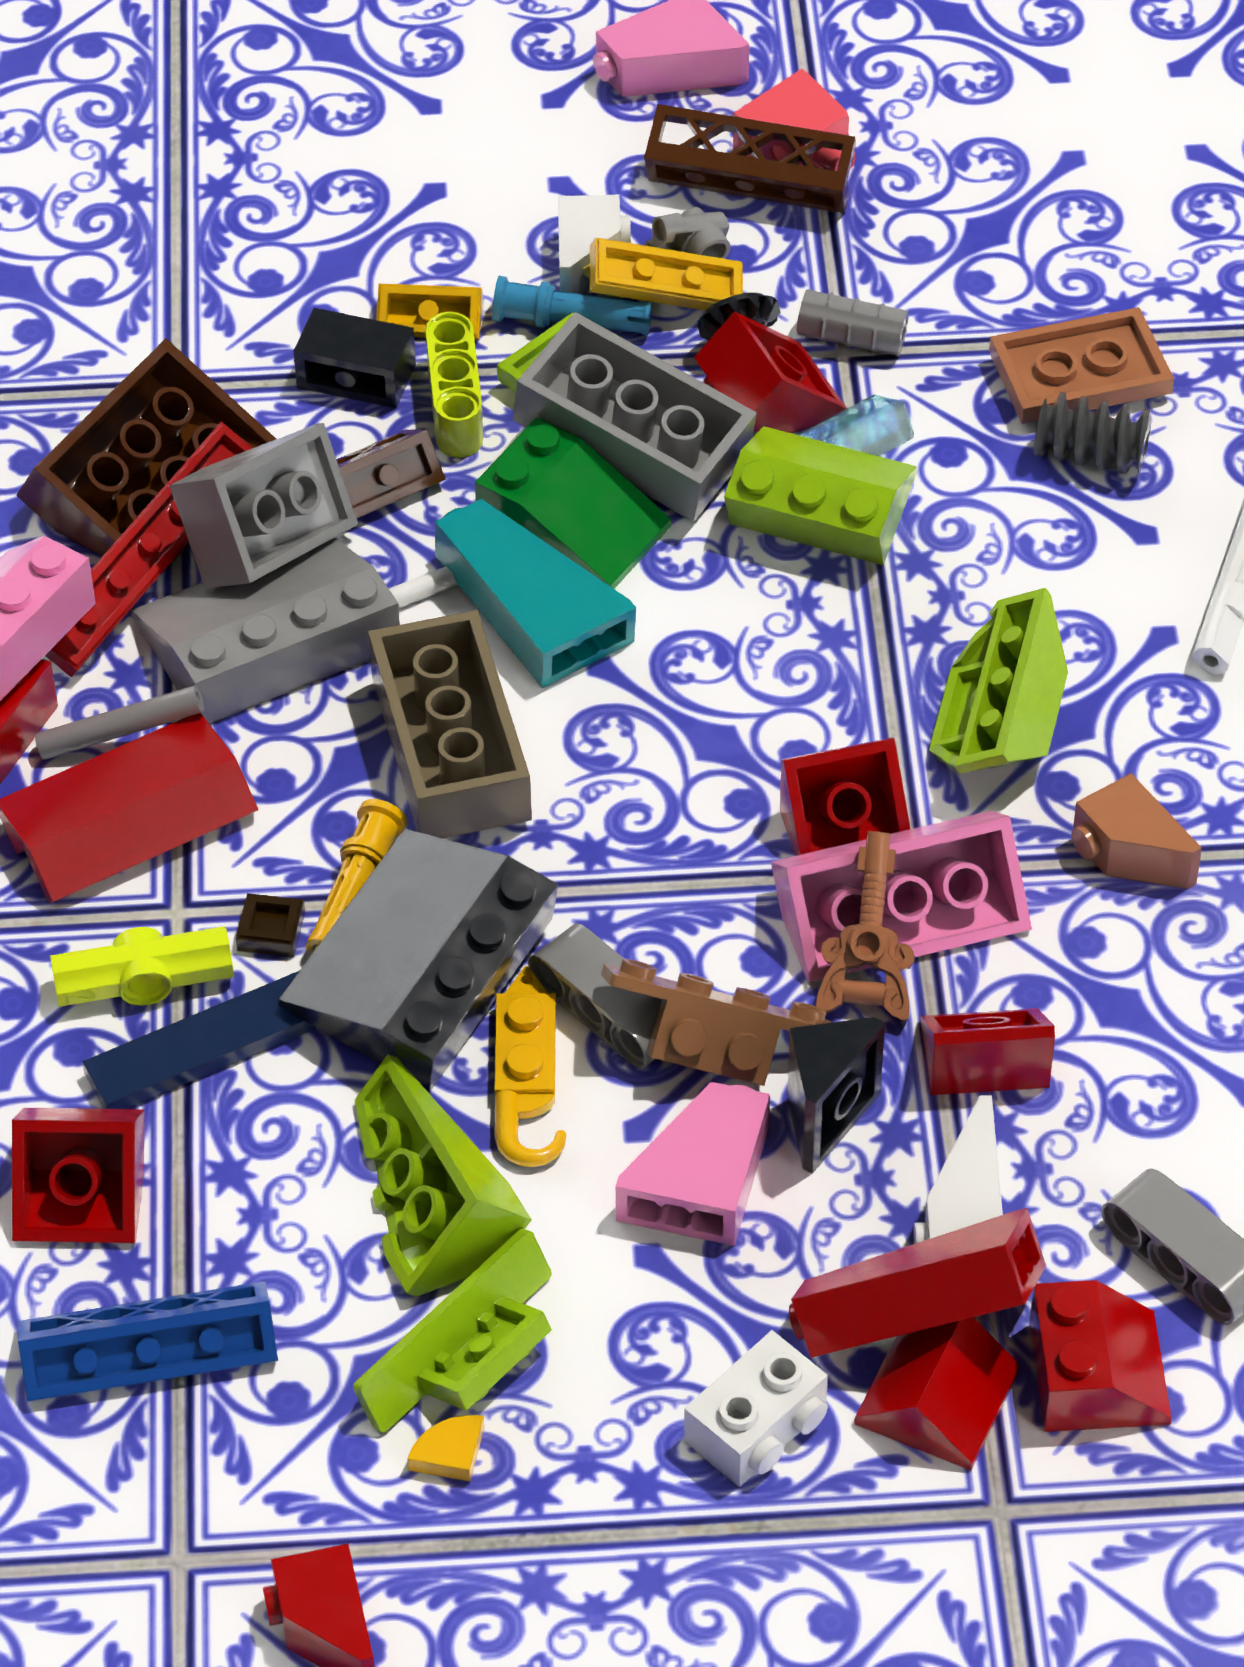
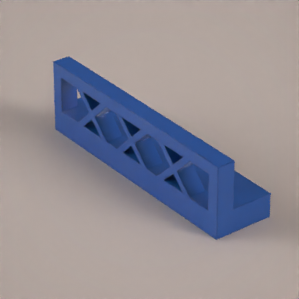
(146, 1341)

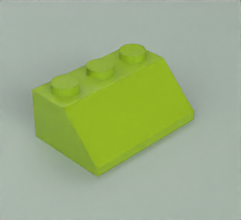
(819, 494)

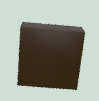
(270, 925)

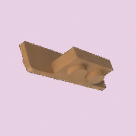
(712, 1028)

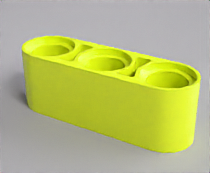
(454, 384)

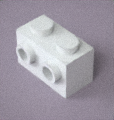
(756, 1409)

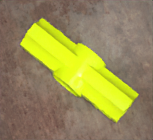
(142, 966)

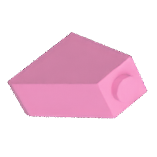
(671, 50)
(699, 1167)

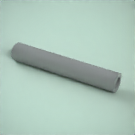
(119, 722)

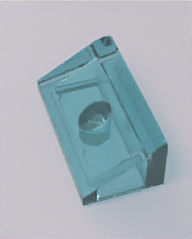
(868, 426)

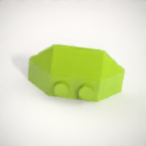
(1004, 688)

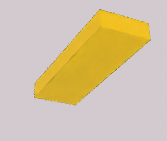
(662, 274)

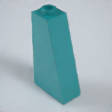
(531, 593)

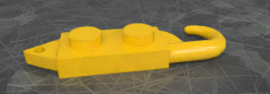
(525, 1067)

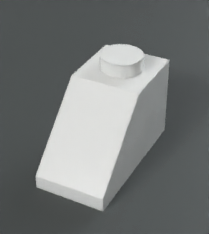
(580, 221)

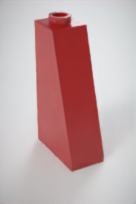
(920, 1285)

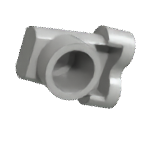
(692, 233)

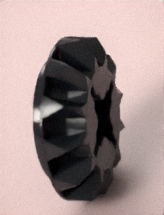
(753, 305)

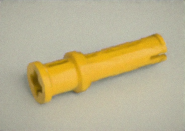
(360, 855)

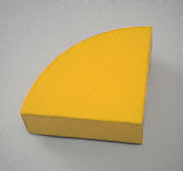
(448, 1448)

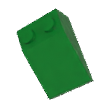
(573, 501)

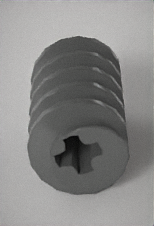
(1092, 433)

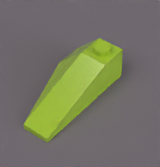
(436, 1187)

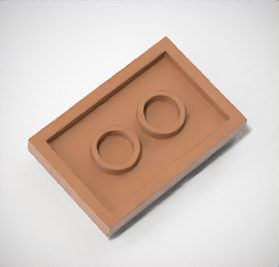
(1092, 357)

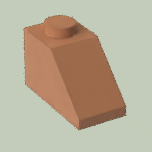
(1134, 836)

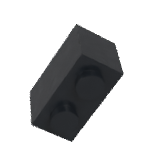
(355, 357)

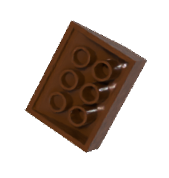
(132, 448)

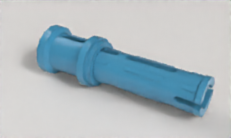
(546, 305)

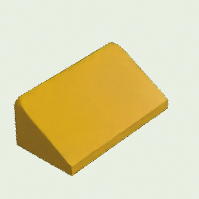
(417, 304)

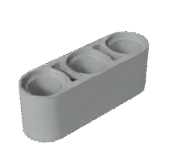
(573, 970)
(1180, 1242)

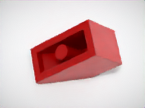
(320, 1607)

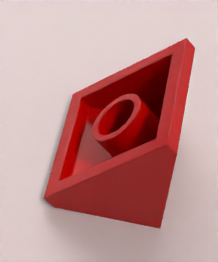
(842, 795)
(988, 1051)
(941, 1391)

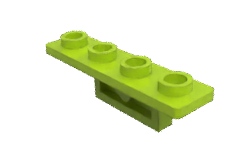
(465, 1339)

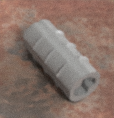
(852, 322)

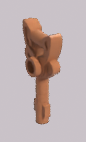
(868, 943)

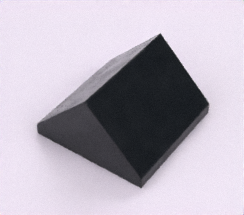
(832, 1082)

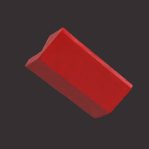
(126, 806)

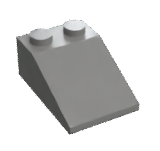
(264, 507)

